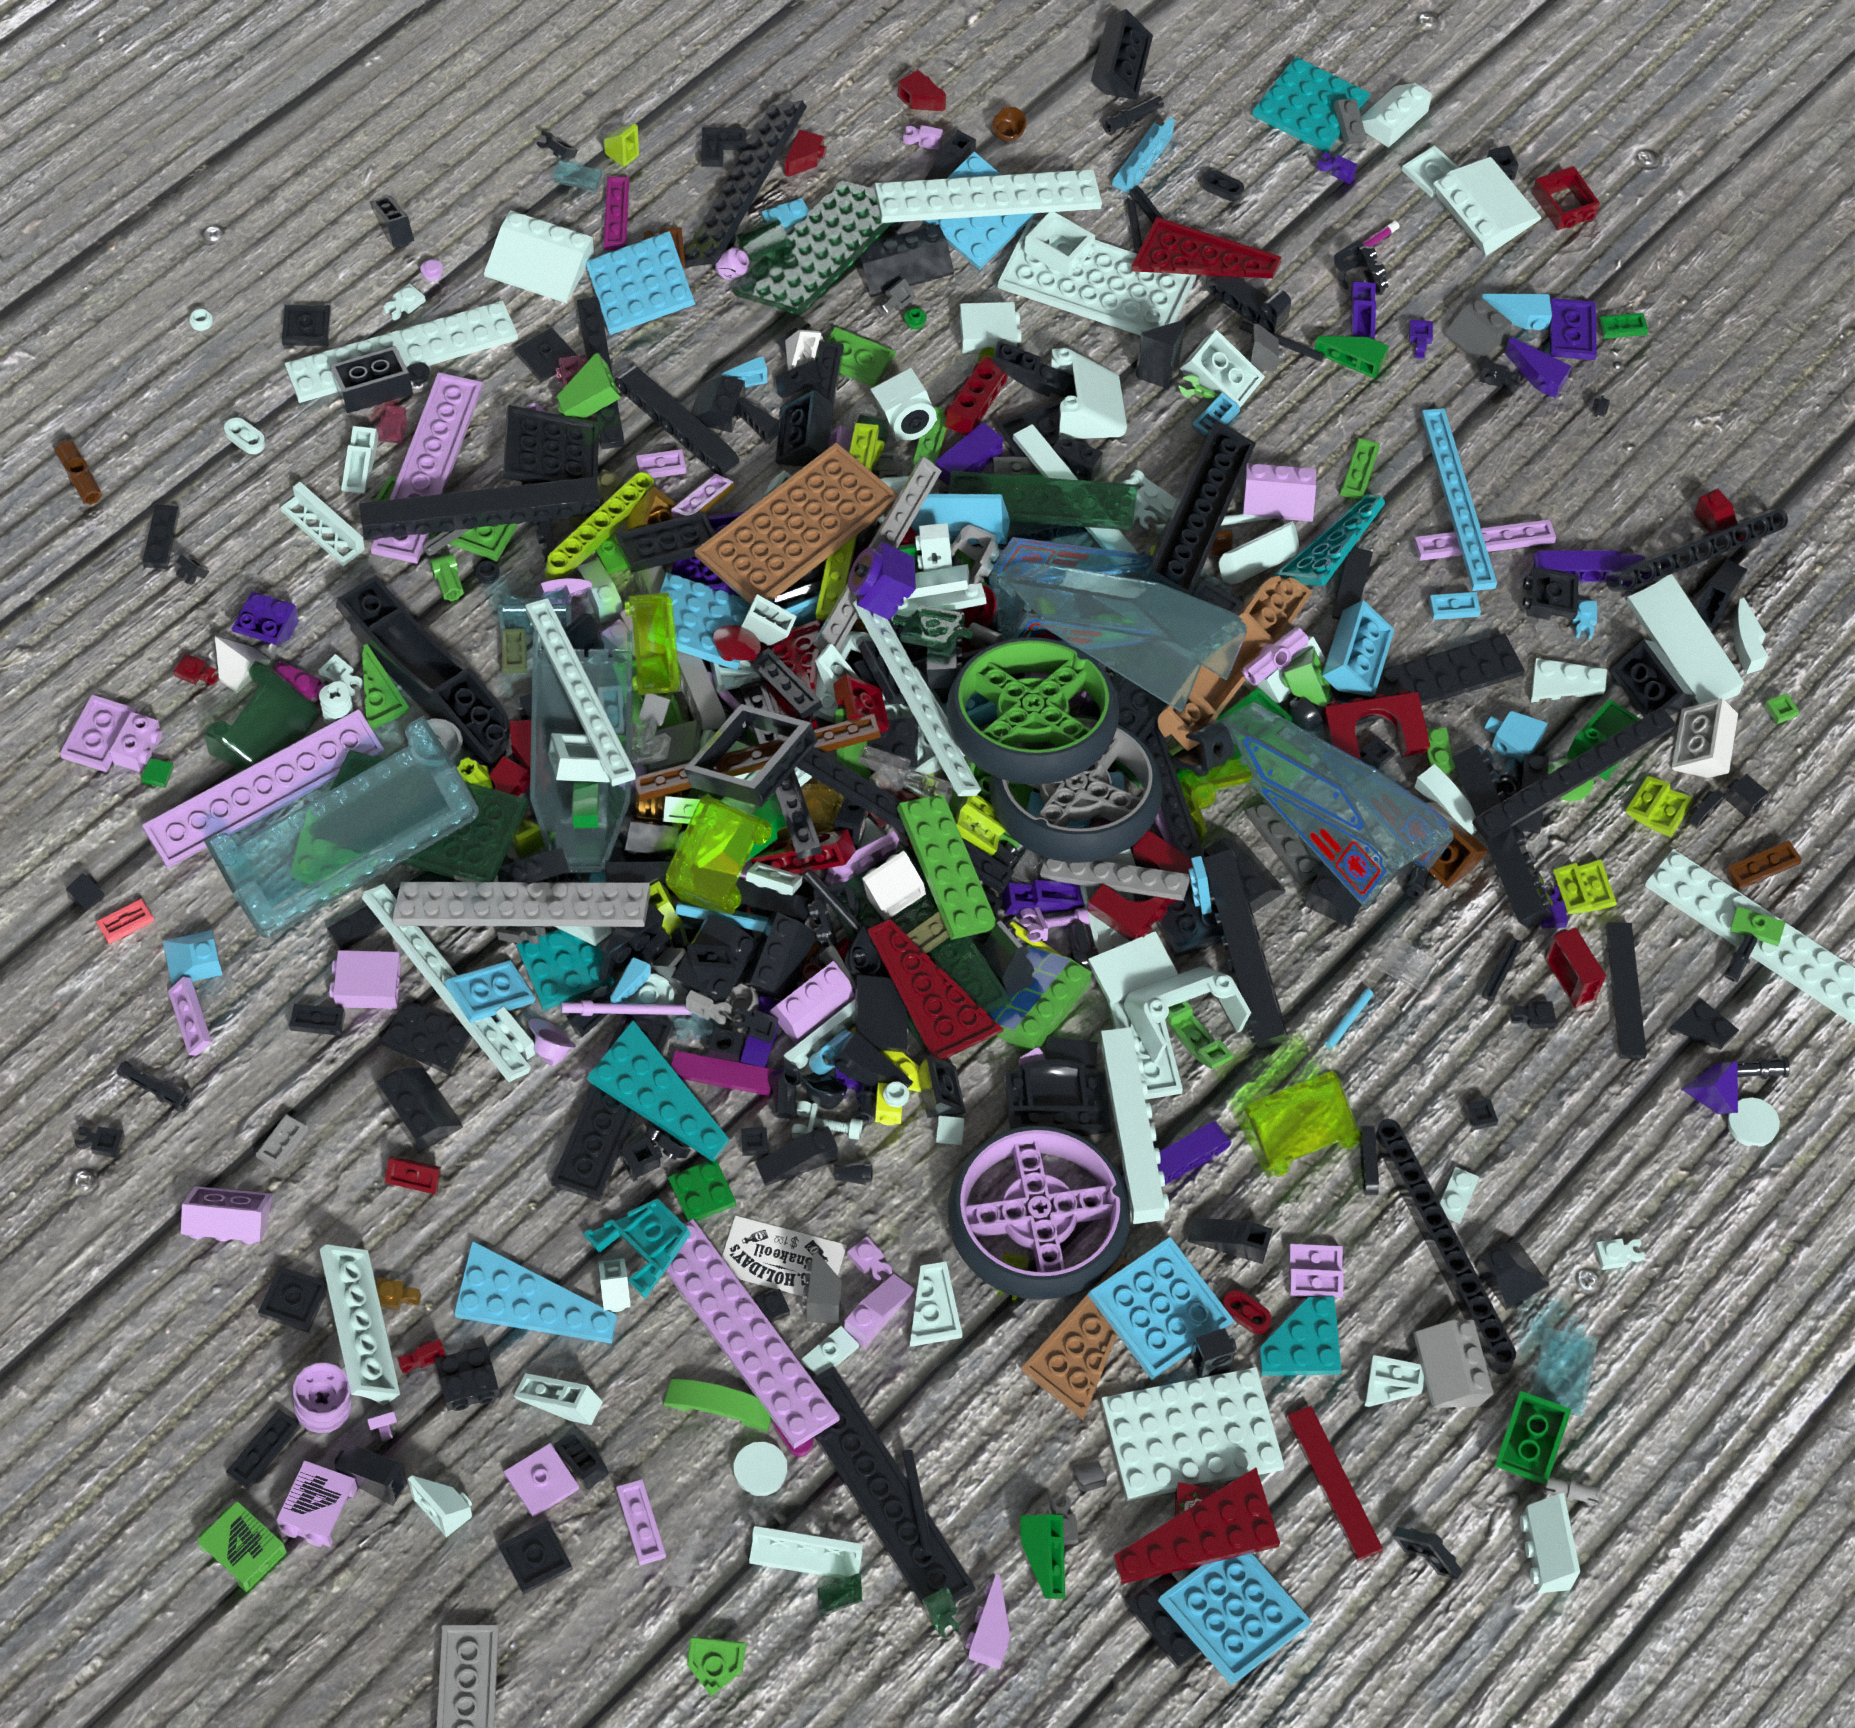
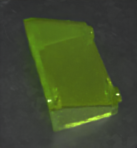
(714, 855)
(1299, 1123)

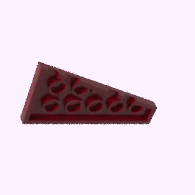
(799, 656)
(1215, 1529)

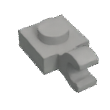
(703, 1006)

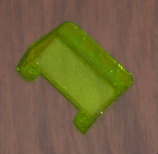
(654, 643)

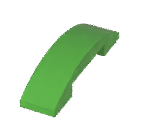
(1196, 1037)
(717, 1400)

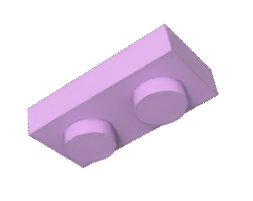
(662, 463)

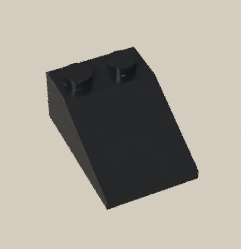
(628, 942)

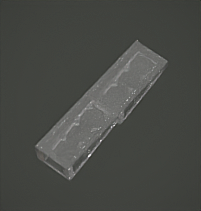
(915, 781)

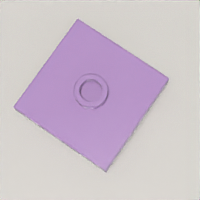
(541, 1480)

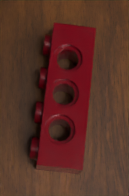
(975, 397)
(835, 846)

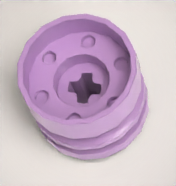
(324, 1384)

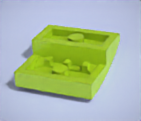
(1659, 806)
(979, 824)
(1585, 887)

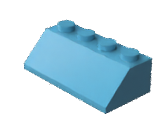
(960, 510)
(1358, 650)

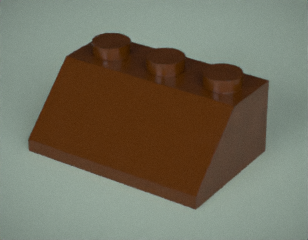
(1459, 856)

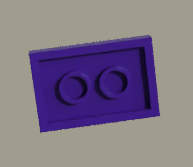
(1573, 329)

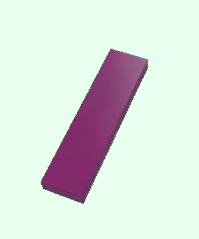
(616, 213)
(722, 1073)

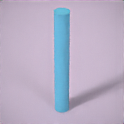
(1348, 1018)

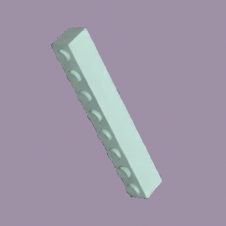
(1133, 1126)

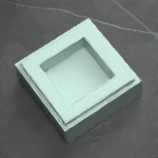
(950, 1130)

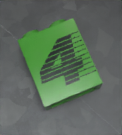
(241, 1545)

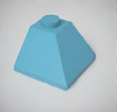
(192, 957)

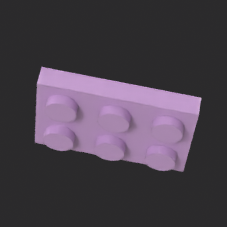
(96, 733)
(863, 859)

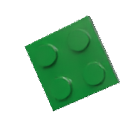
(702, 1191)

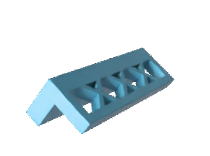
(1144, 156)

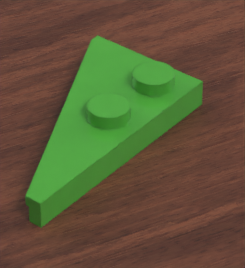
(382, 697)

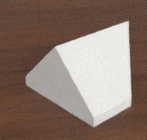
(802, 347)
(235, 661)

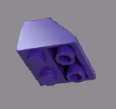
(266, 619)

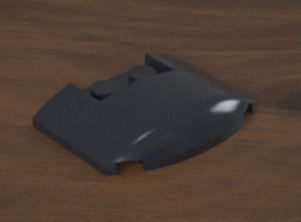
(1058, 1096)

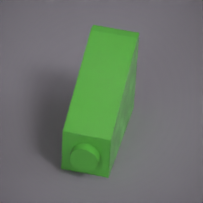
(588, 390)

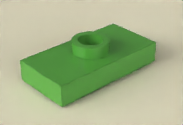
(611, 556)
(1761, 926)

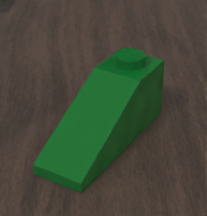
(1356, 353)
(1044, 1546)

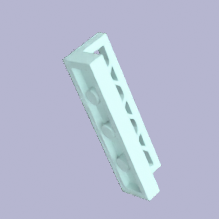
(327, 517)
(805, 1553)

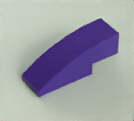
(1363, 309)
(1046, 895)

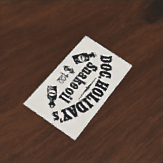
(776, 1255)

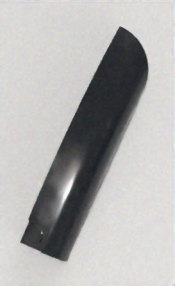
(426, 669)

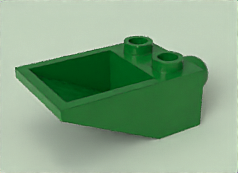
(1603, 725)

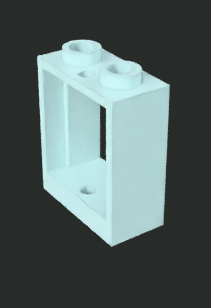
(1066, 265)
(574, 758)

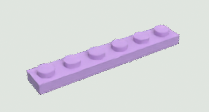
(1495, 538)

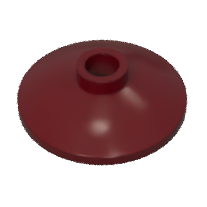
(983, 613)

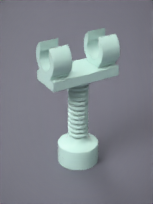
(806, 1110)

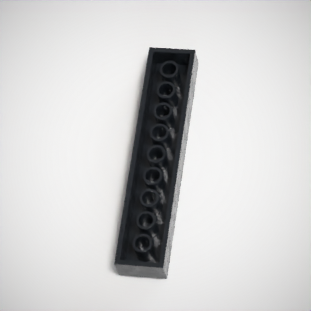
(1200, 509)

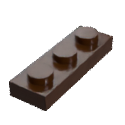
(1763, 865)

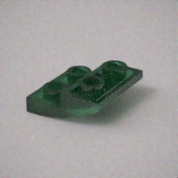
(763, 239)

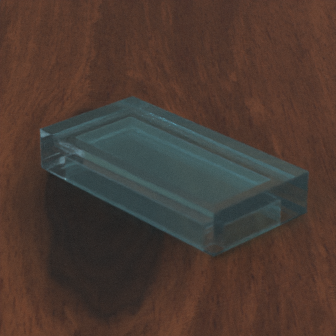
(577, 176)

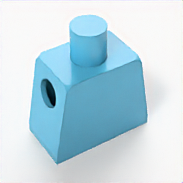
(1516, 735)

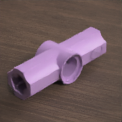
(1275, 656)

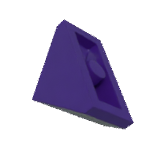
(1717, 1088)

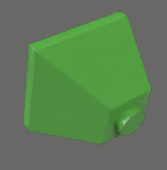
(1306, 678)

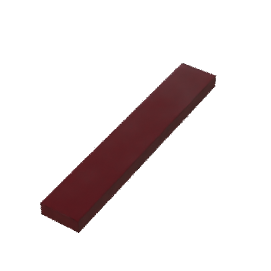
(1334, 1483)

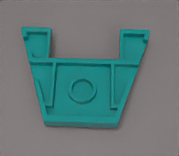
(652, 1233)

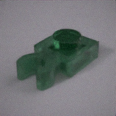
(940, 1609)

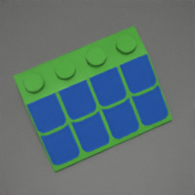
(1043, 1005)

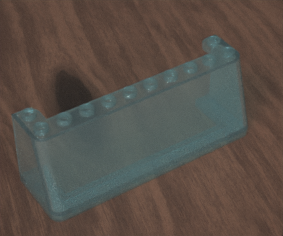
(346, 834)

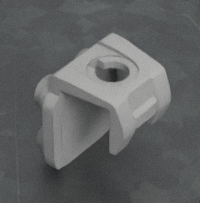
(982, 556)

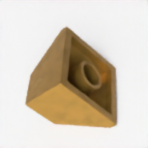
(652, 509)

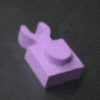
(868, 1257)

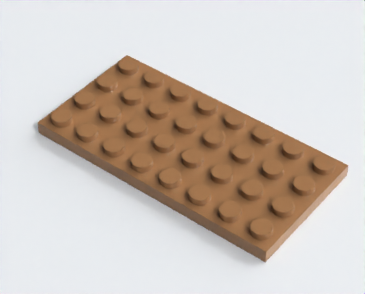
(797, 525)

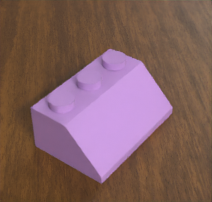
(1279, 492)
(814, 1003)
(225, 1214)

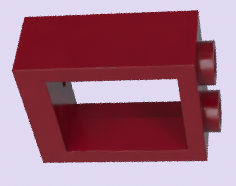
(1559, 181)
(1575, 967)

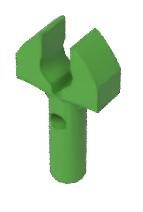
(1198, 389)

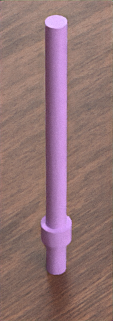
(587, 1008)

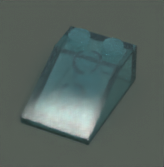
(1565, 1368)

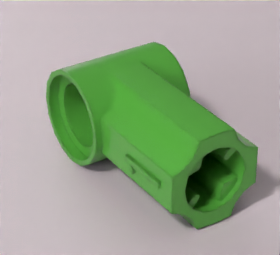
(446, 572)

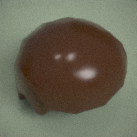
(1009, 124)

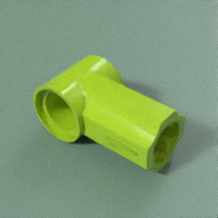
(474, 773)

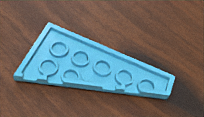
(513, 1296)

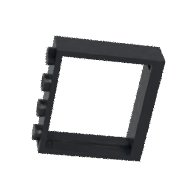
(774, 772)

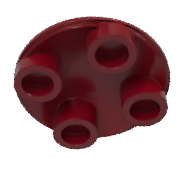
(736, 643)

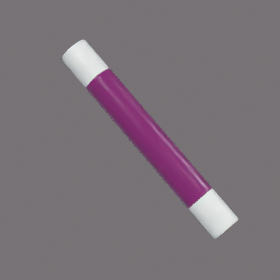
(1380, 235)

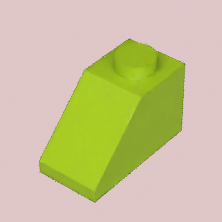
(622, 144)

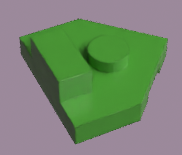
(715, 1661)

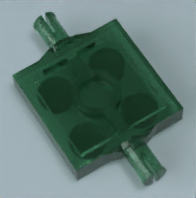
(932, 627)

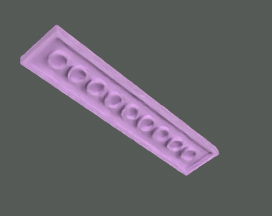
(432, 454)
(260, 789)
(749, 1340)

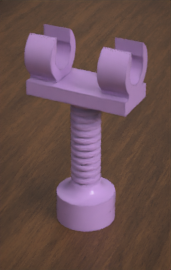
(1040, 925)

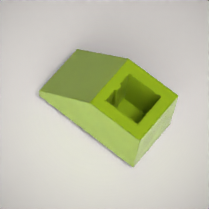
(662, 900)

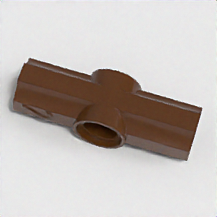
(78, 472)

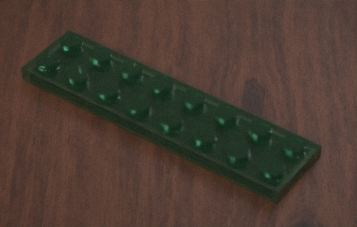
(1054, 499)

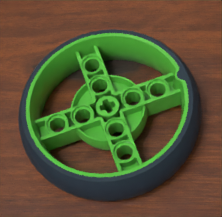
(1032, 710)

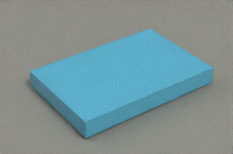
(488, 990)

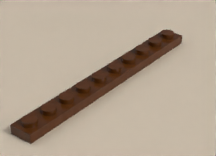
(756, 756)

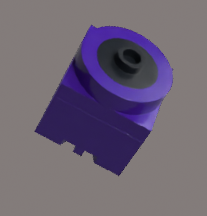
(882, 579)

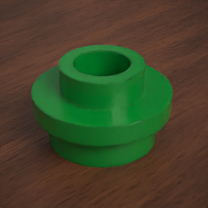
(915, 318)

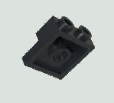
(1550, 594)
(467, 1378)

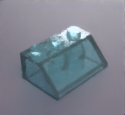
(514, 616)

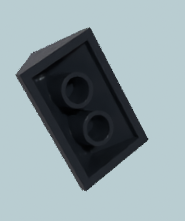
(1160, 353)

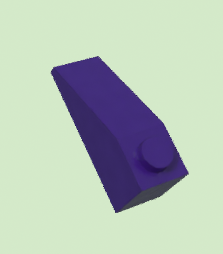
(1539, 368)

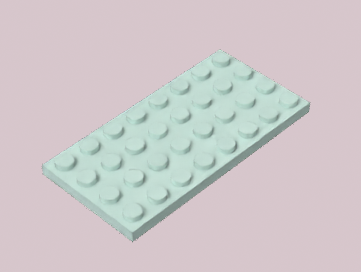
(1101, 288)

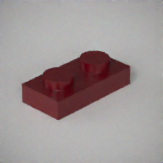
(412, 1174)

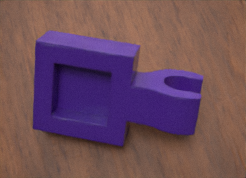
(1341, 167)
(1422, 334)

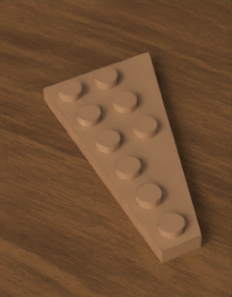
(1075, 1354)

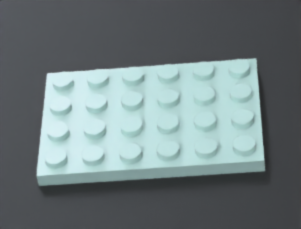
(1191, 1433)

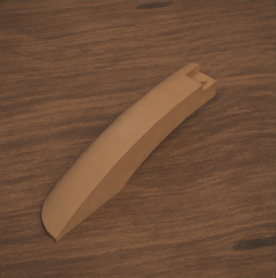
(1267, 618)

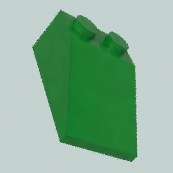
(1533, 1438)

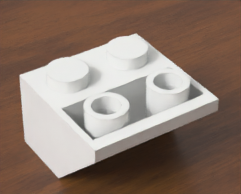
(893, 885)

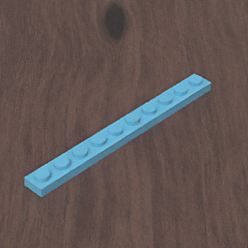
(1458, 500)

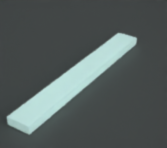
(1052, 466)

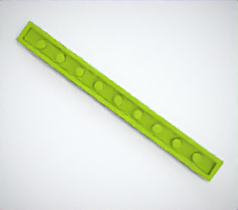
(840, 562)

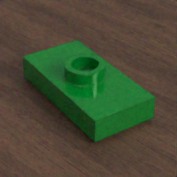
(1623, 325)

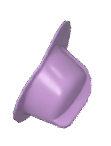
(550, 1041)

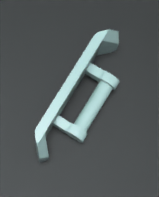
(1259, 554)

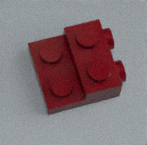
(861, 700)

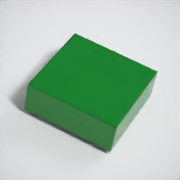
(157, 772)

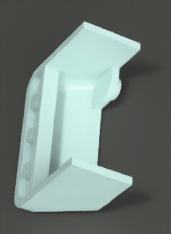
(1150, 1004)

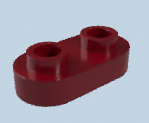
(1247, 1312)

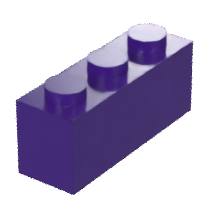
(971, 453)

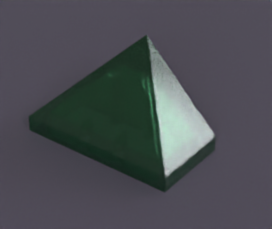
(840, 1594)

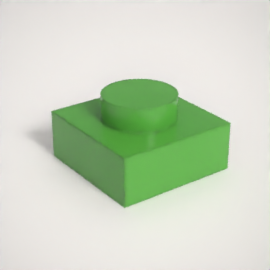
(1782, 708)

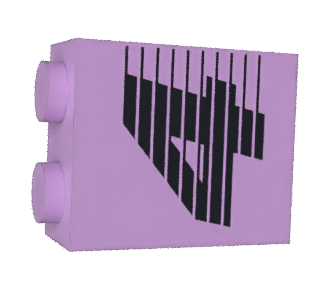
(315, 1503)

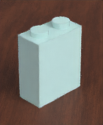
(987, 324)

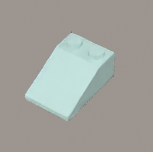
(1223, 368)

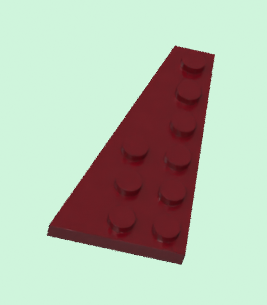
(1186, 250)
(936, 1003)

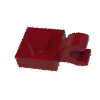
(194, 669)

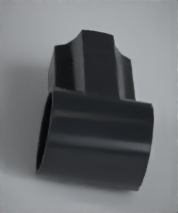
(1081, 944)
(784, 1083)

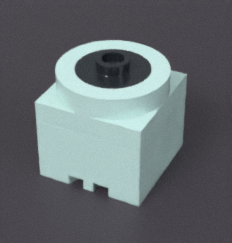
(905, 406)

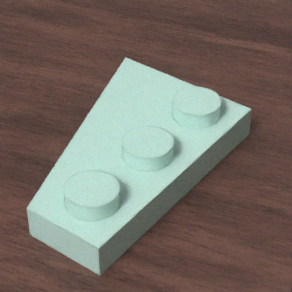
(1561, 679)
(935, 1307)

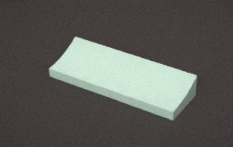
(1686, 640)
(360, 1323)

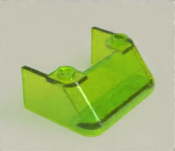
(1200, 791)

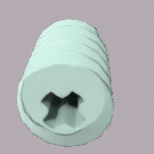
(335, 701)

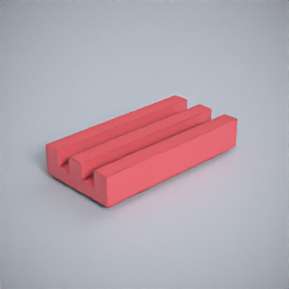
(127, 924)

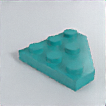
(1304, 1342)

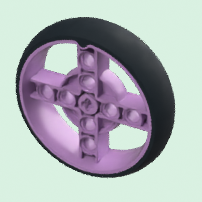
(1026, 1146)

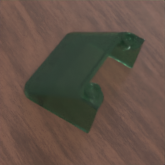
(268, 723)

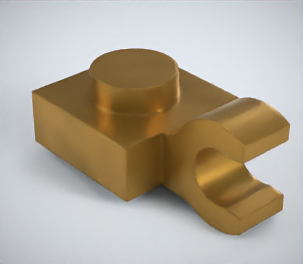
(393, 1293)

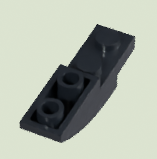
(1028, 371)

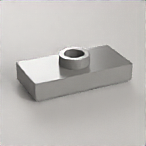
(282, 1142)

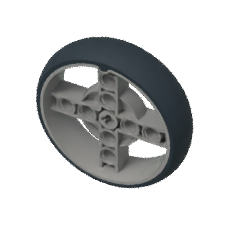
(1084, 798)

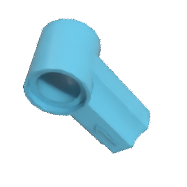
(828, 1051)

